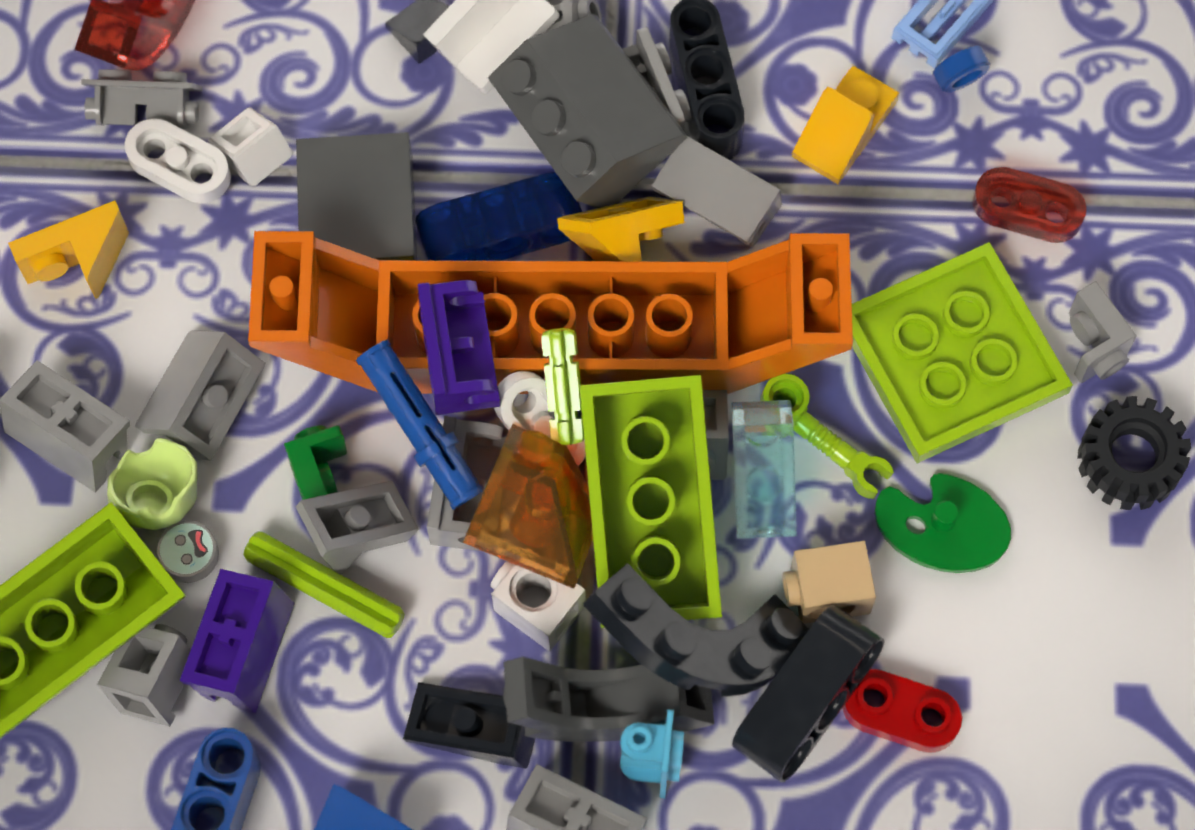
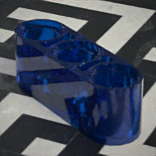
(497, 221)

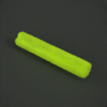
(324, 584)

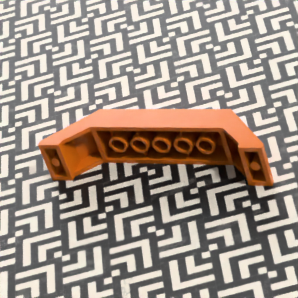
(630, 317)

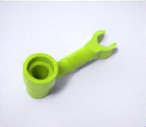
(844, 455)

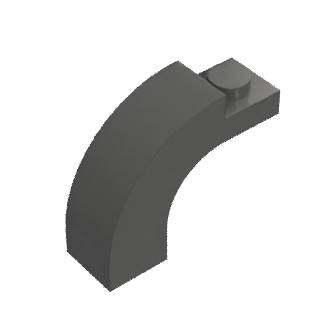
(597, 703)

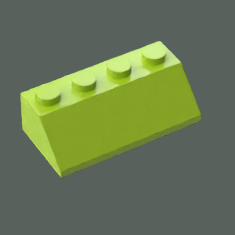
(75, 611)

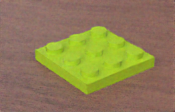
(955, 352)

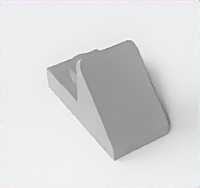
(356, 522)

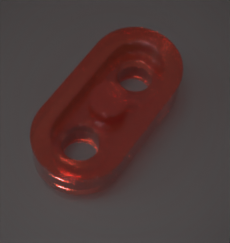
(1029, 202)

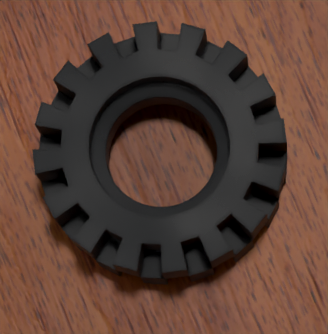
(1140, 421)

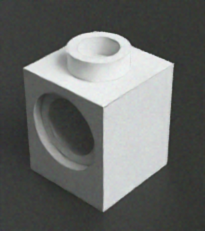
(542, 623)

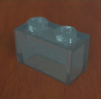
(764, 469)

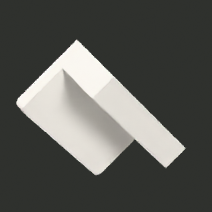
(484, 33)

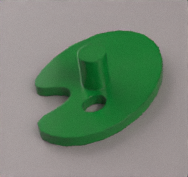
(961, 526)

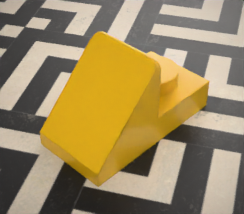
(844, 123)
(617, 229)
(86, 239)

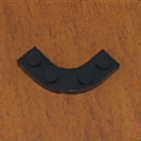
(688, 654)

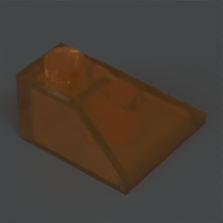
(535, 508)

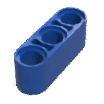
(210, 788)

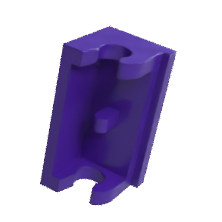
(457, 347)
(238, 639)

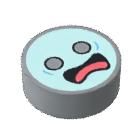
(188, 551)

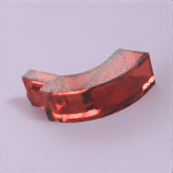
(131, 31)

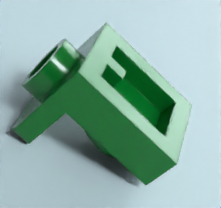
(309, 459)

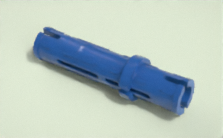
(419, 423)

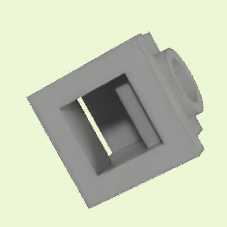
(147, 674)

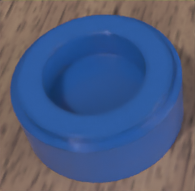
(962, 69)

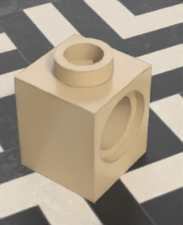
(830, 577)

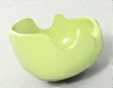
(154, 485)

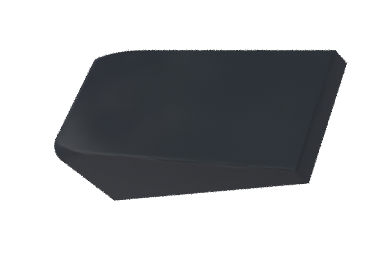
(467, 725)

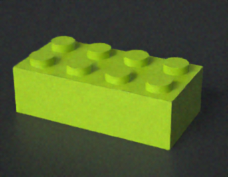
(653, 489)

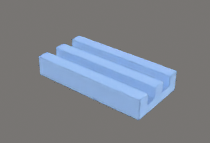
(922, 42)

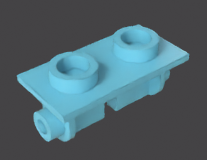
(652, 753)

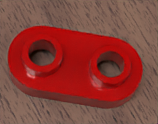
(900, 715)

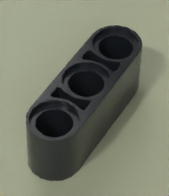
(706, 57)
(808, 693)

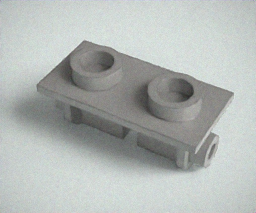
(119, 98)

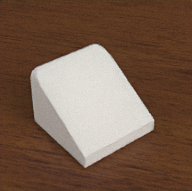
(252, 146)

